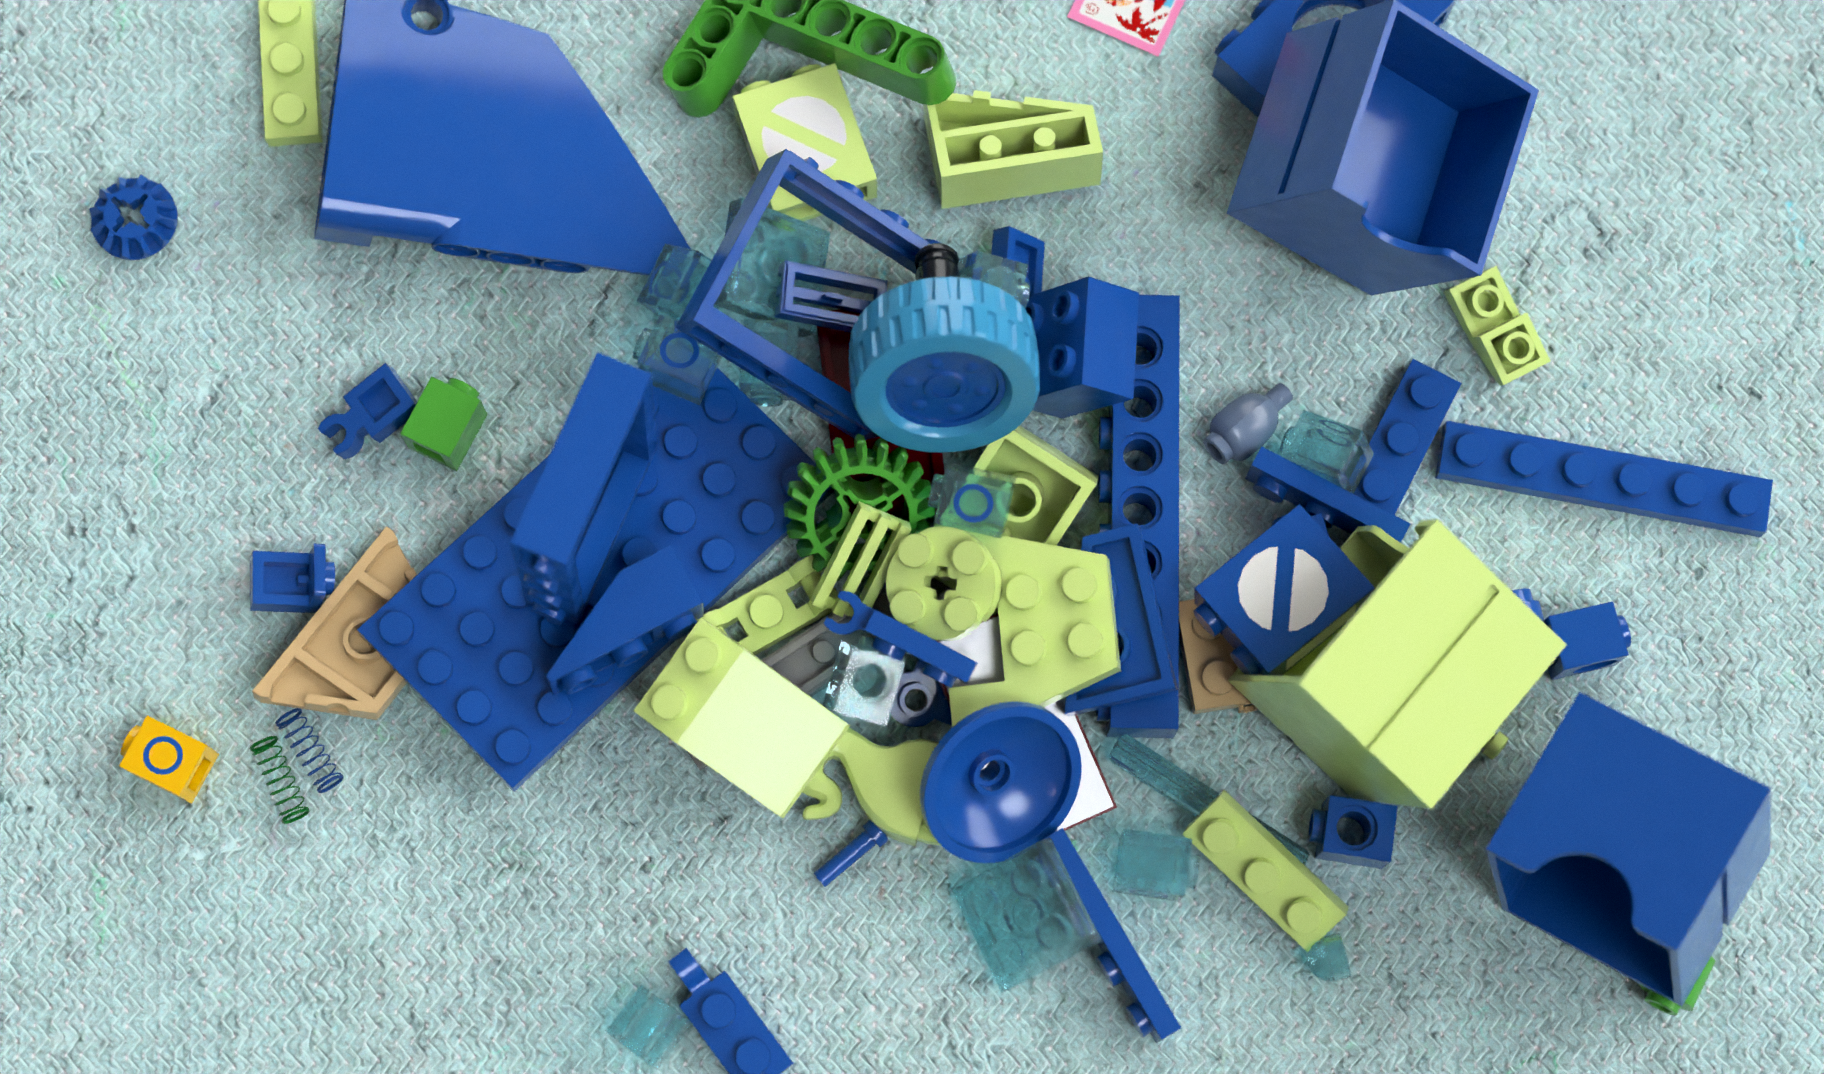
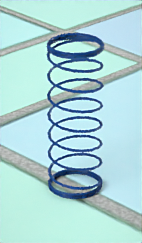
(288, 722)

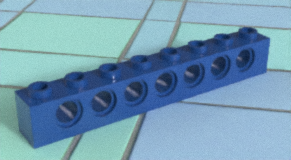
(1155, 489)

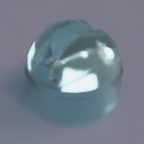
(1329, 959)

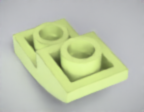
(1495, 327)

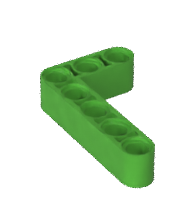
(808, 32)

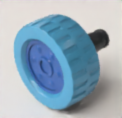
(943, 360)

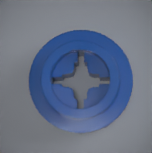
(134, 241)

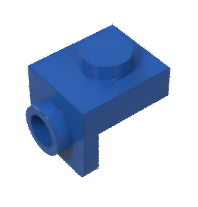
(290, 580)

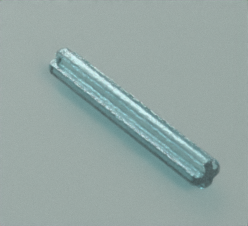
(1178, 784)

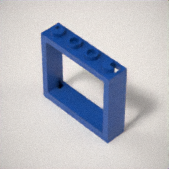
(753, 353)
(586, 490)

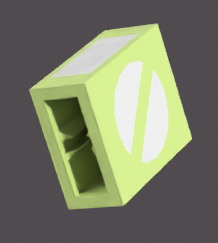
(810, 119)

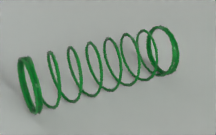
(258, 750)

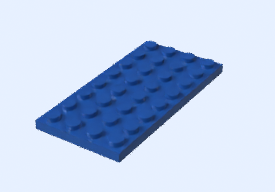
(482, 654)

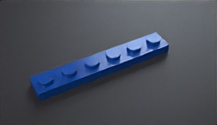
(1604, 479)

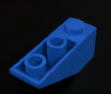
(636, 610)

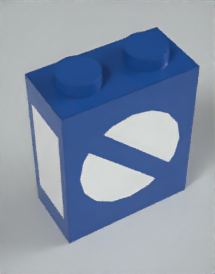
(1281, 595)

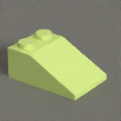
(1046, 491)
(741, 718)

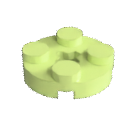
(920, 559)

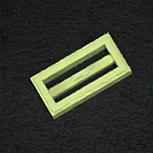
(901, 528)

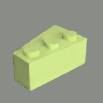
(1010, 148)

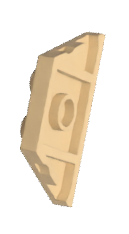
(328, 661)

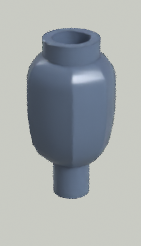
(1245, 424)

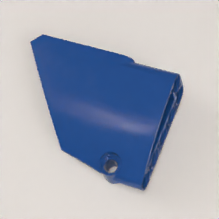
(479, 147)

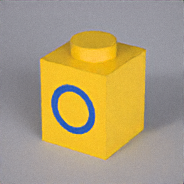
(167, 758)

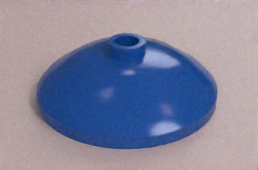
(1013, 800)

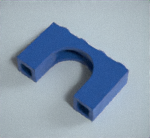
(1250, 57)

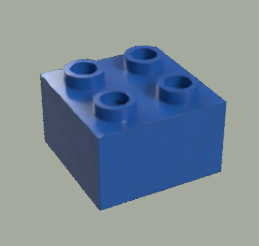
(1084, 346)

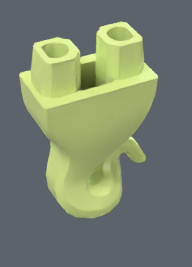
(883, 781)

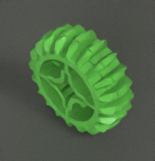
(879, 493)

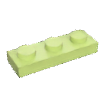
(290, 72)
(1266, 870)

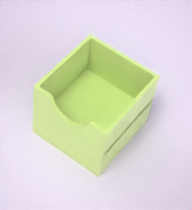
(1414, 674)

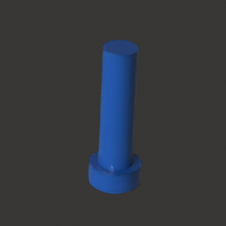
(851, 853)

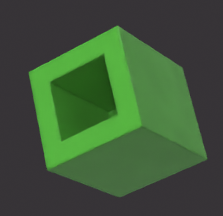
(445, 422)

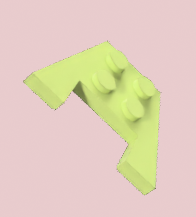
(1052, 625)

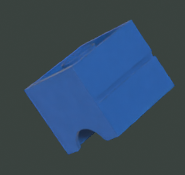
(1384, 150)
(1631, 847)

